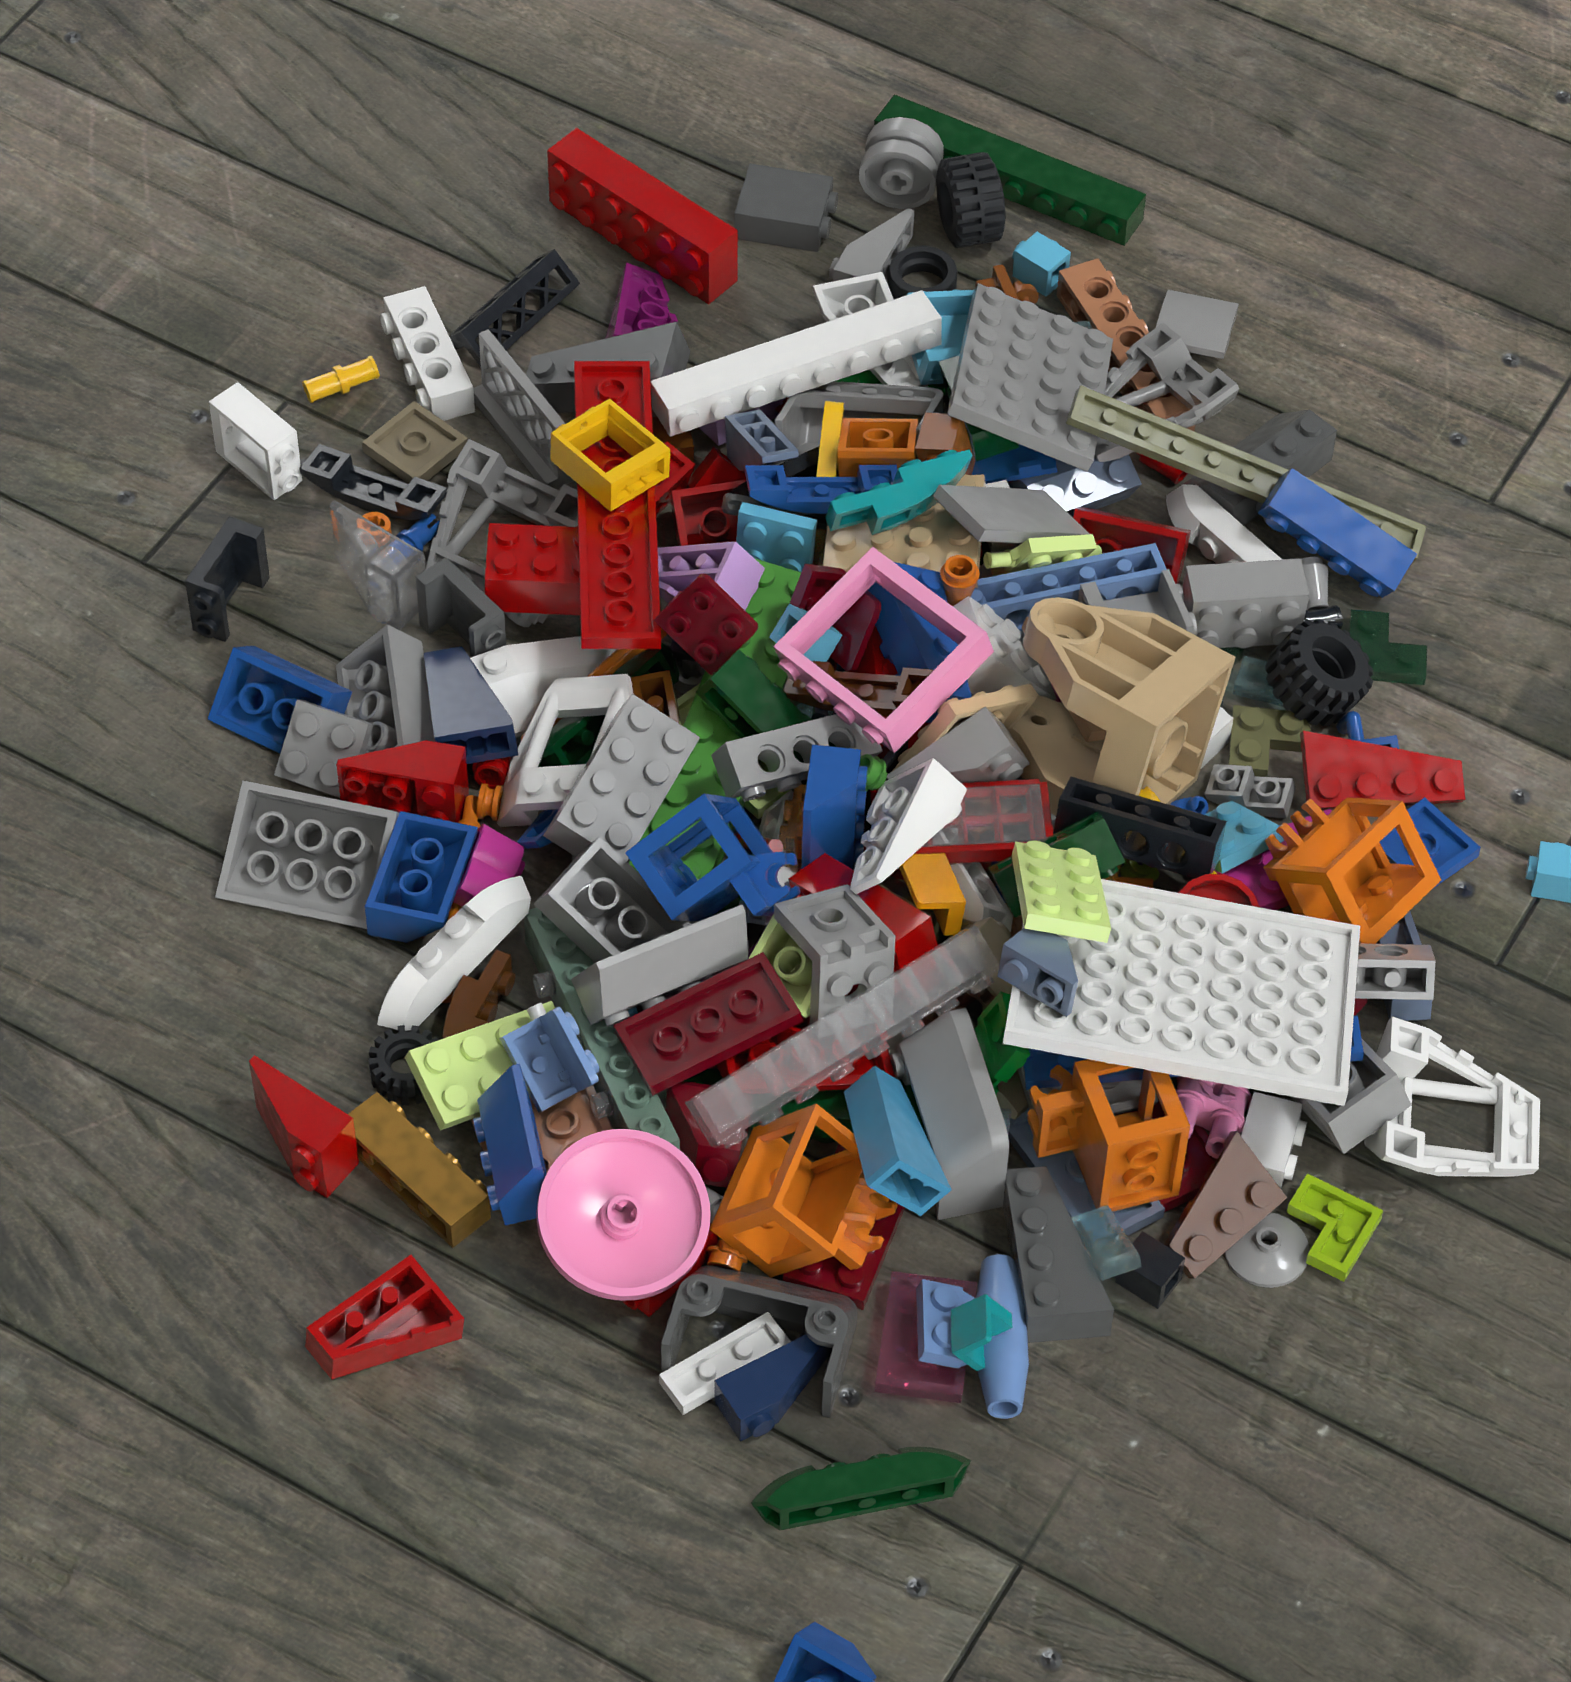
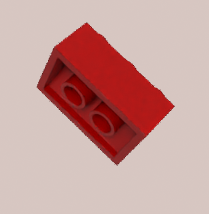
(1121, 532)

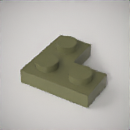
(1258, 731)

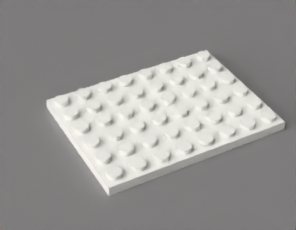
(1207, 995)

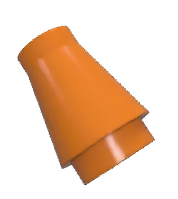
(959, 578)

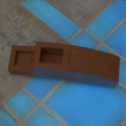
(477, 1000)

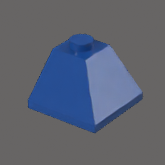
(823, 1657)

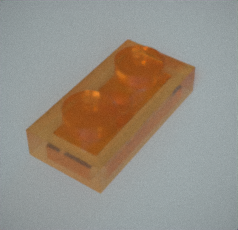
(793, 816)

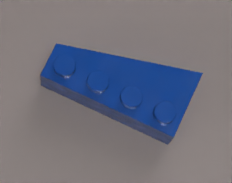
(910, 638)

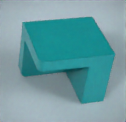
(974, 1326)

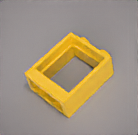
(634, 476)

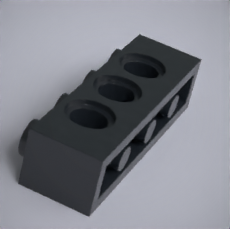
(1146, 828)

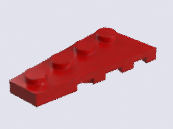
(1358, 769)

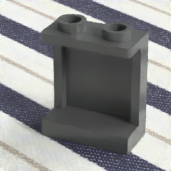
(452, 598)

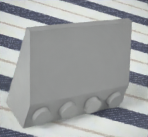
(304, 853)

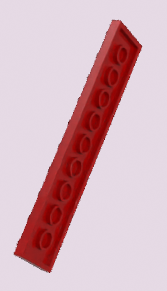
(617, 545)

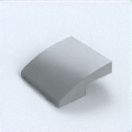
(1199, 321)

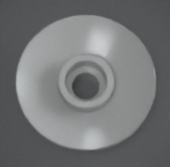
(1270, 1264)

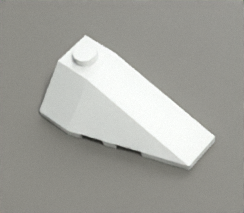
(526, 670)

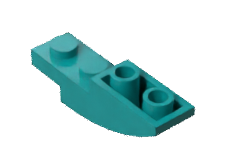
(908, 497)

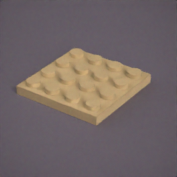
(919, 542)

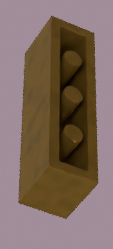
(419, 1171)

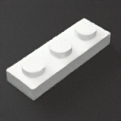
(693, 1379)

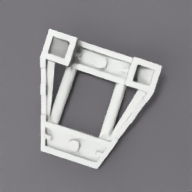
(545, 788)
(1516, 1117)

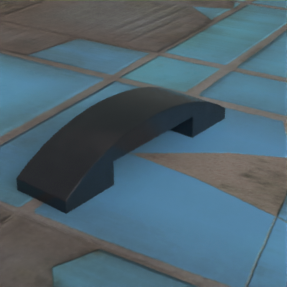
(368, 490)

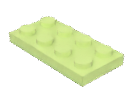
(1060, 891)
(463, 1067)

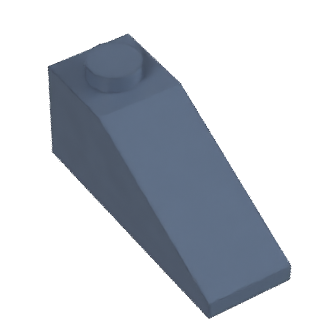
(756, 441)

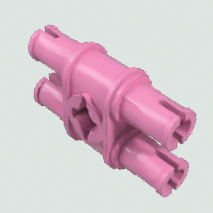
(1213, 1107)

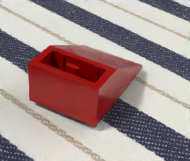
(408, 778)

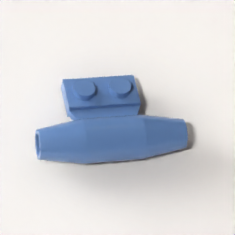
(1005, 1355)

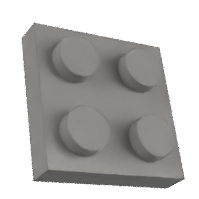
(316, 743)

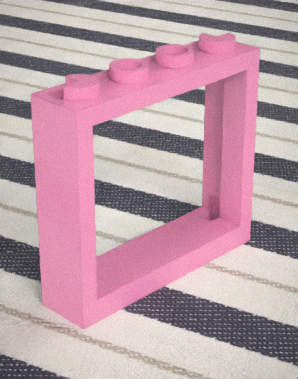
(919, 706)

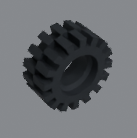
(388, 1051)

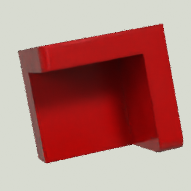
(715, 470)

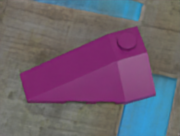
(639, 302)

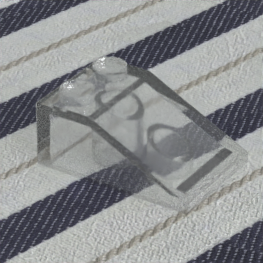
(377, 566)

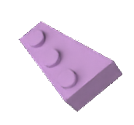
(724, 562)

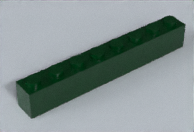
(1036, 178)

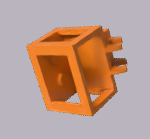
(1342, 870)
(1122, 1156)
(797, 1210)

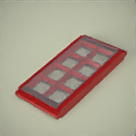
(992, 820)

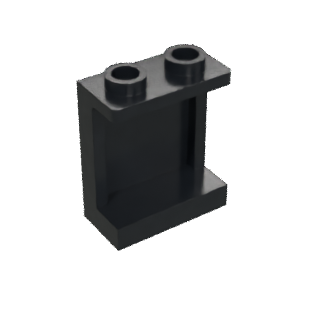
(232, 557)

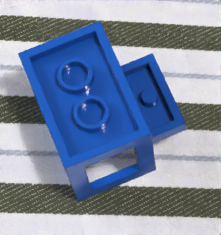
(739, 875)

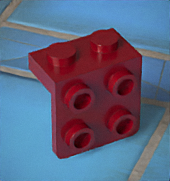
(707, 623)
(854, 625)

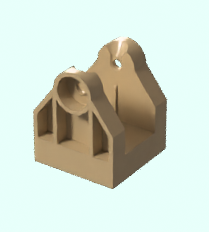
(1136, 680)

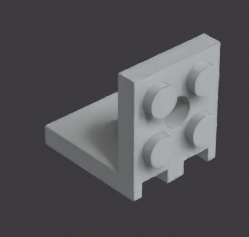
(842, 953)

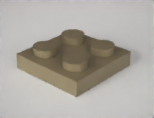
(414, 444)

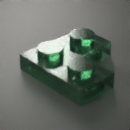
(1389, 660)

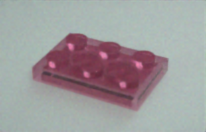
(898, 1361)

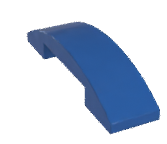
(810, 494)

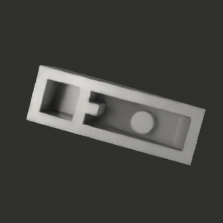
(874, 249)

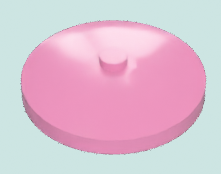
(623, 1214)

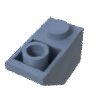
(1040, 967)

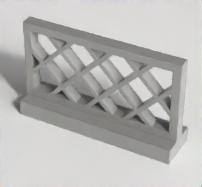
(518, 411)

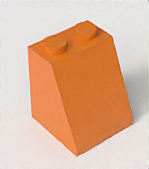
(875, 443)

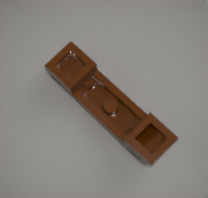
(878, 691)

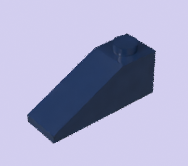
(764, 1389)

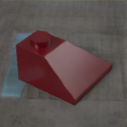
(713, 1162)

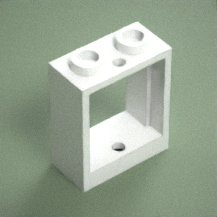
(255, 441)

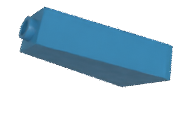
(893, 1143)

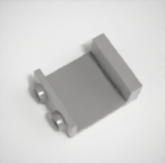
(1166, 602)

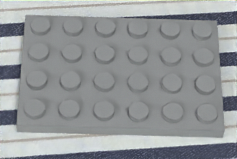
(1023, 373)

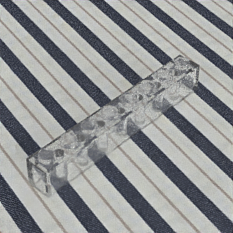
(843, 1036)

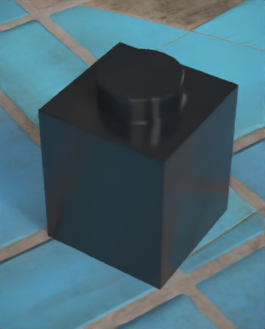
(1159, 1272)

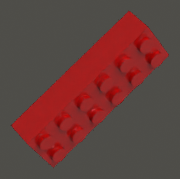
(643, 216)

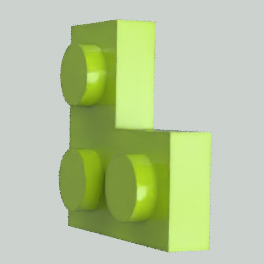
(1344, 1223)

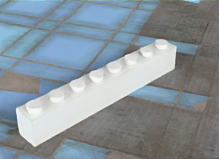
(796, 363)

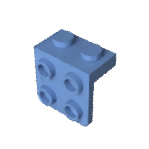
(551, 1058)

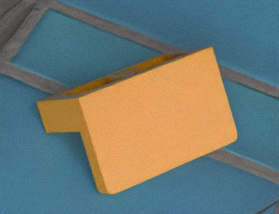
(935, 888)

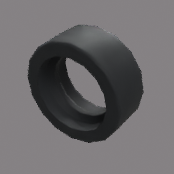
(921, 259)

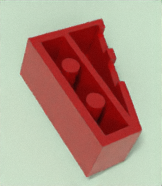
(384, 1322)

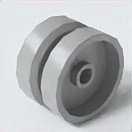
(901, 163)

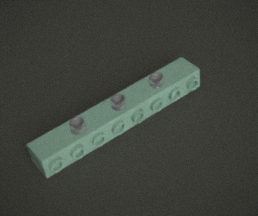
(620, 1088)

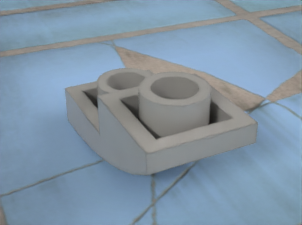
(1259, 794)

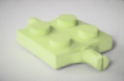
(1041, 552)

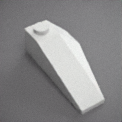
(856, 294)
(904, 818)

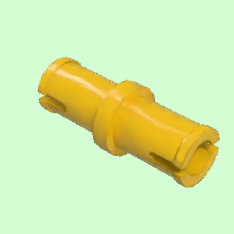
(340, 379)

